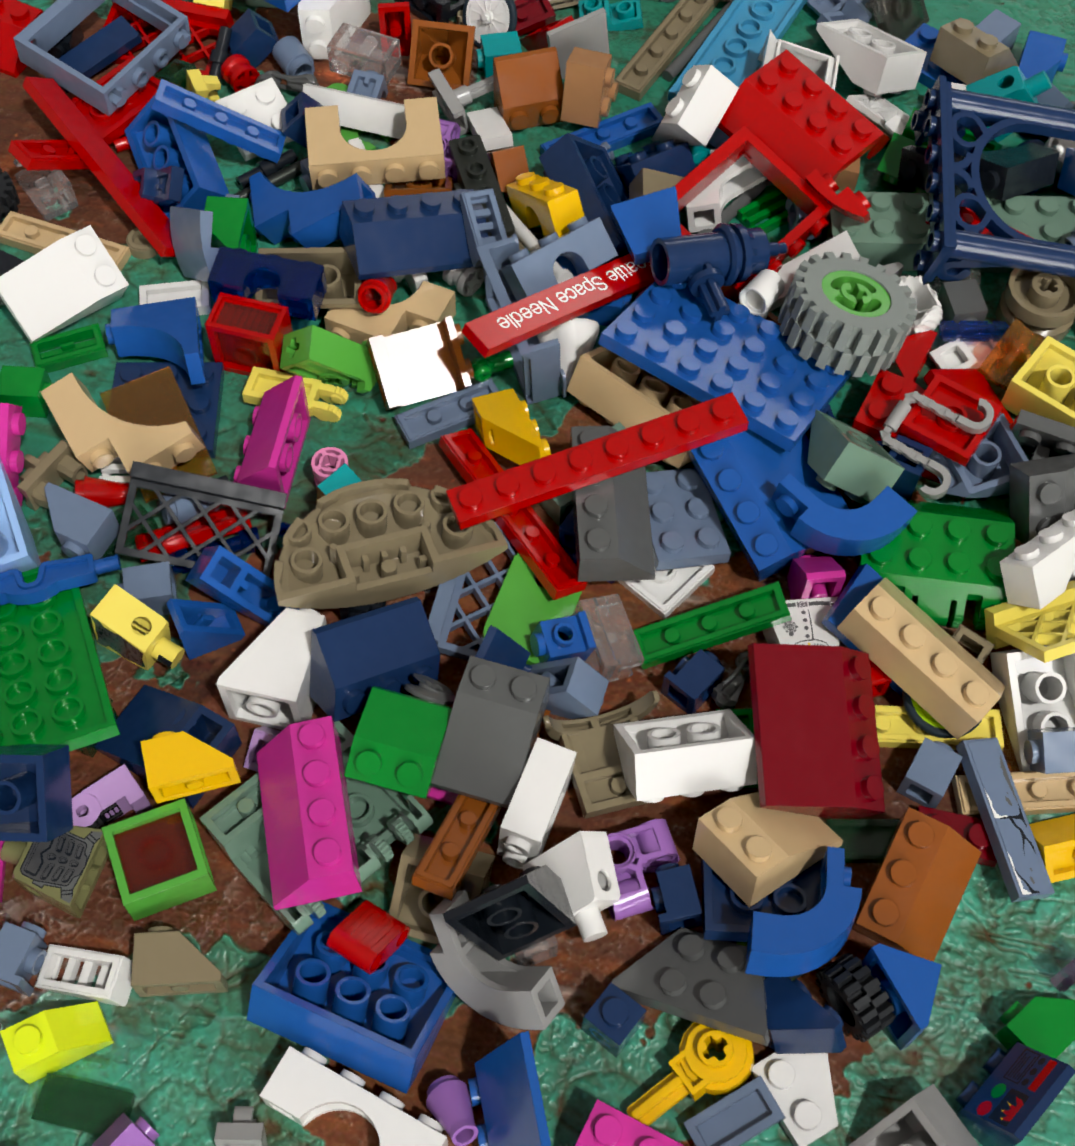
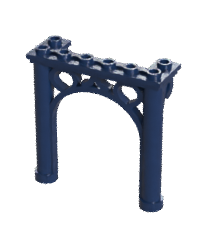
(953, 243)

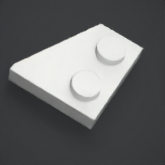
(803, 1093)

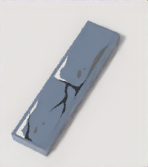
(1004, 820)

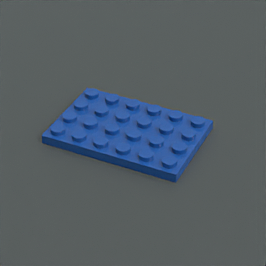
(742, 354)

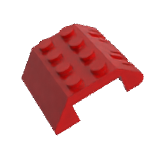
(801, 118)

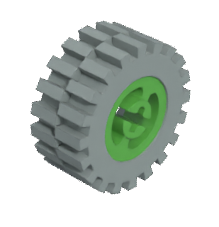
(847, 314)

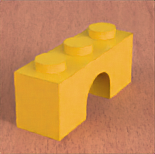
(544, 203)

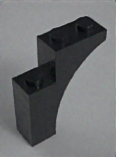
(1002, 172)

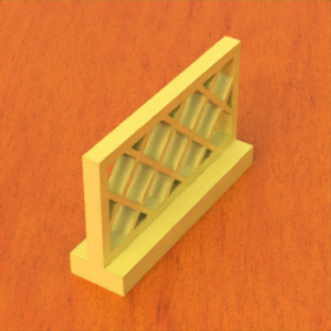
(1032, 628)

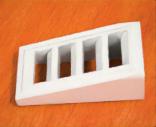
(112, 984)

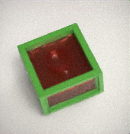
(158, 859)

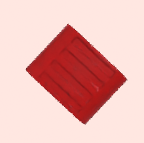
(368, 936)

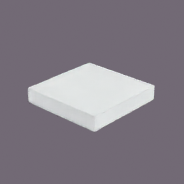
(669, 587)

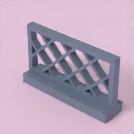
(447, 605)

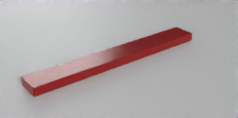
(102, 162)

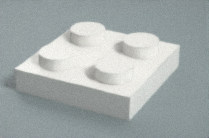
(260, 102)

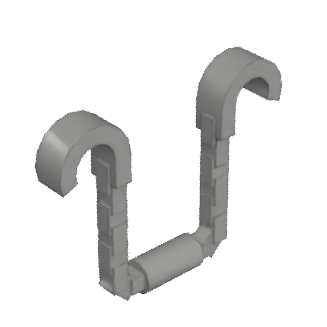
(899, 414)

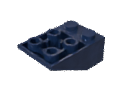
(158, 712)

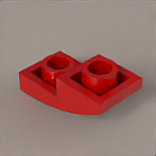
(846, 202)

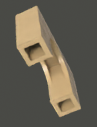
(412, 158)

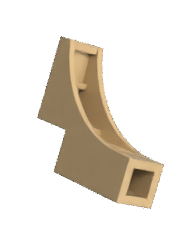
(100, 438)

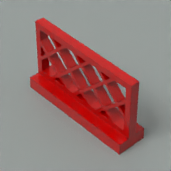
(202, 19)

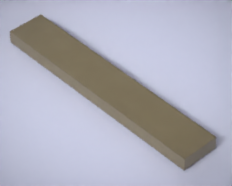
(663, 47)

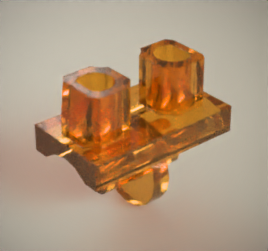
(1010, 354)

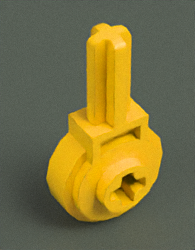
(696, 1072)

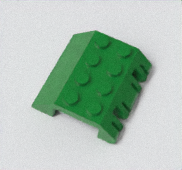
(948, 557)

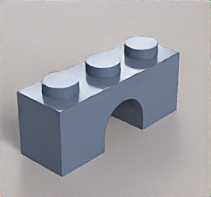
(585, 246)

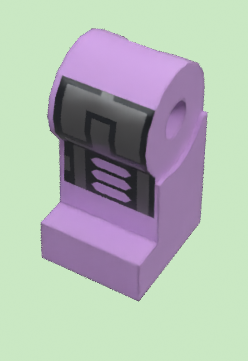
(109, 800)

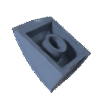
(989, 466)

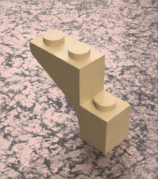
(425, 307)

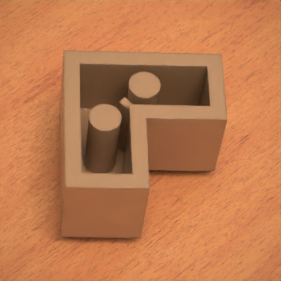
(588, 87)

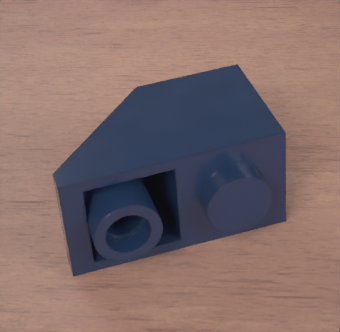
(798, 1021)

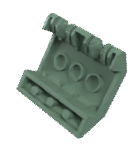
(377, 821)

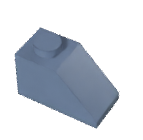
(80, 523)
(574, 687)

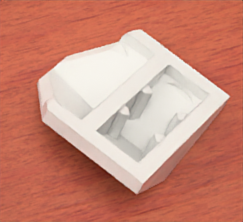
(880, 113)

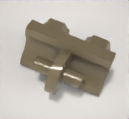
(50, 467)

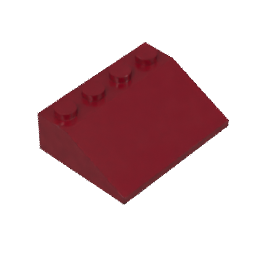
(815, 730)

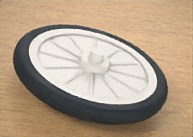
(490, 17)

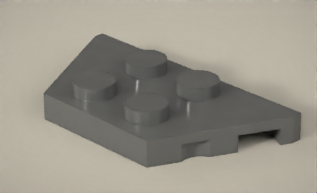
(700, 984)

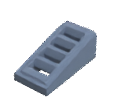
(474, 230)

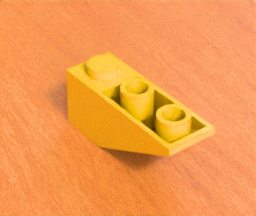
(507, 427)

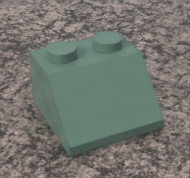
(849, 459)

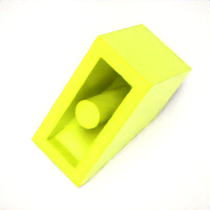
(55, 1039)

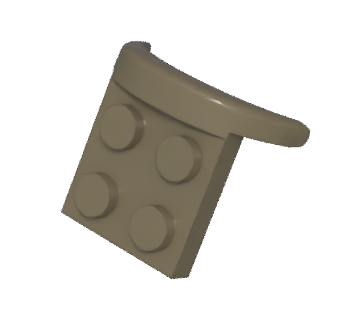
(597, 765)

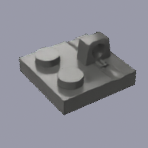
(1043, 435)

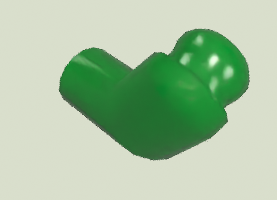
(485, 367)

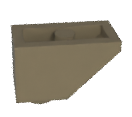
(171, 965)

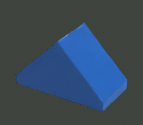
(204, 625)

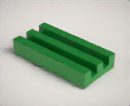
(765, 208)
(69, 353)

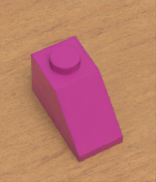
(815, 577)

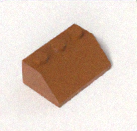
(917, 886)

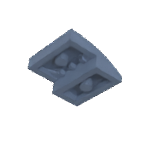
(192, 241)

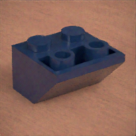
(662, 157)

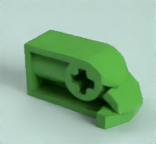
(327, 357)

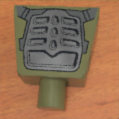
(61, 869)

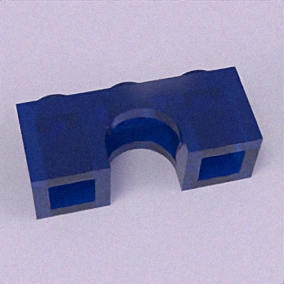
(243, 273)

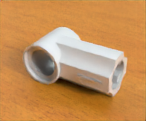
(762, 292)

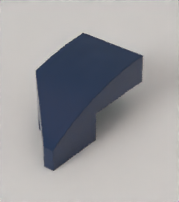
(161, 185)

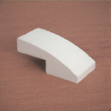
(961, 354)

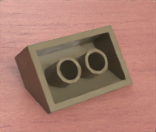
(339, 273)

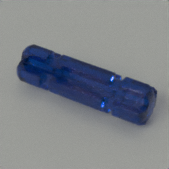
(972, 331)

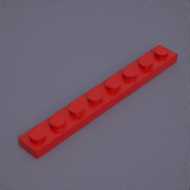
(596, 460)

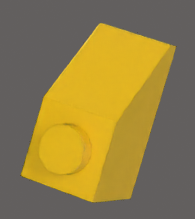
(184, 766)

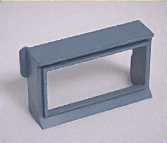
(534, 362)

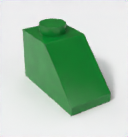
(1041, 1024)

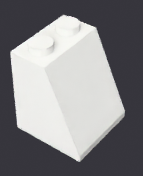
(322, 19)
(272, 675)

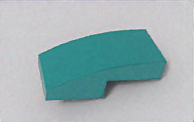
(620, 15)

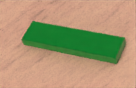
(712, 625)

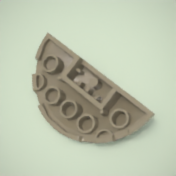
(377, 546)

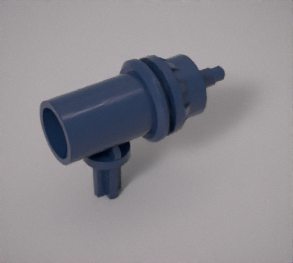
(712, 261)

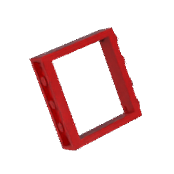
(775, 170)

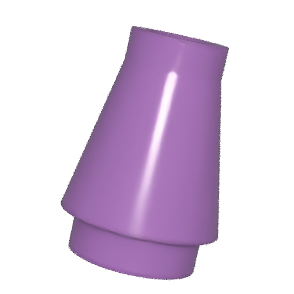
(451, 1106)

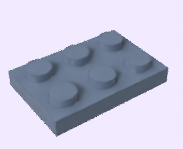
(684, 521)

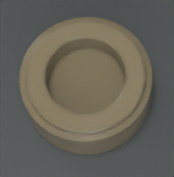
(139, 245)

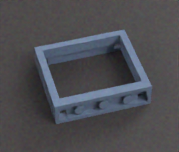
(67, 14)

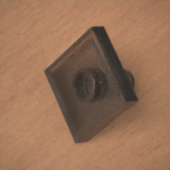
(898, 16)

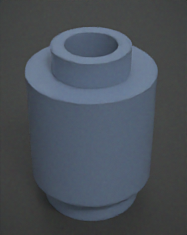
(293, 57)

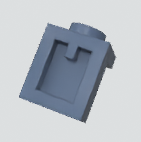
(368, 84)

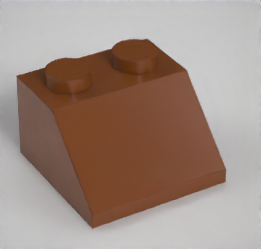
(528, 88)

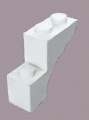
(706, 208)

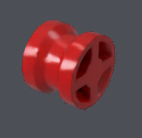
(238, 72)

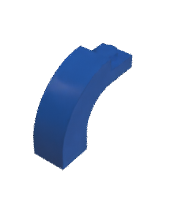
(842, 530)
(807, 940)

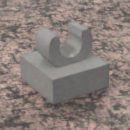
(243, 1130)

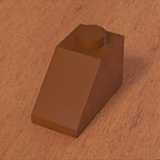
(508, 164)

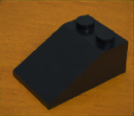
(515, 913)

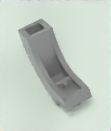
(496, 989)

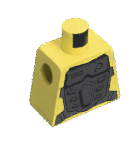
(134, 631)

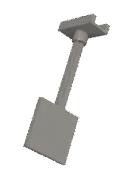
(584, 32)

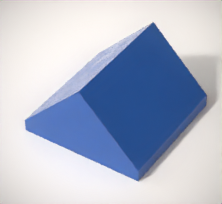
(910, 988)

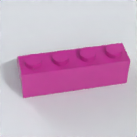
(307, 815)

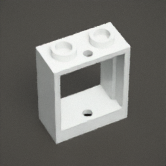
(535, 803)

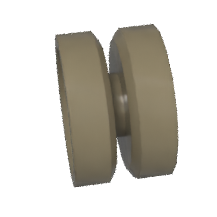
(1039, 301)

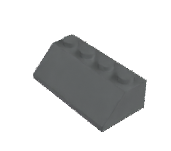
(612, 522)

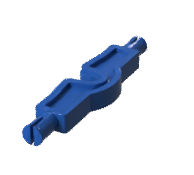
(54, 577)

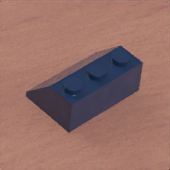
(370, 651)

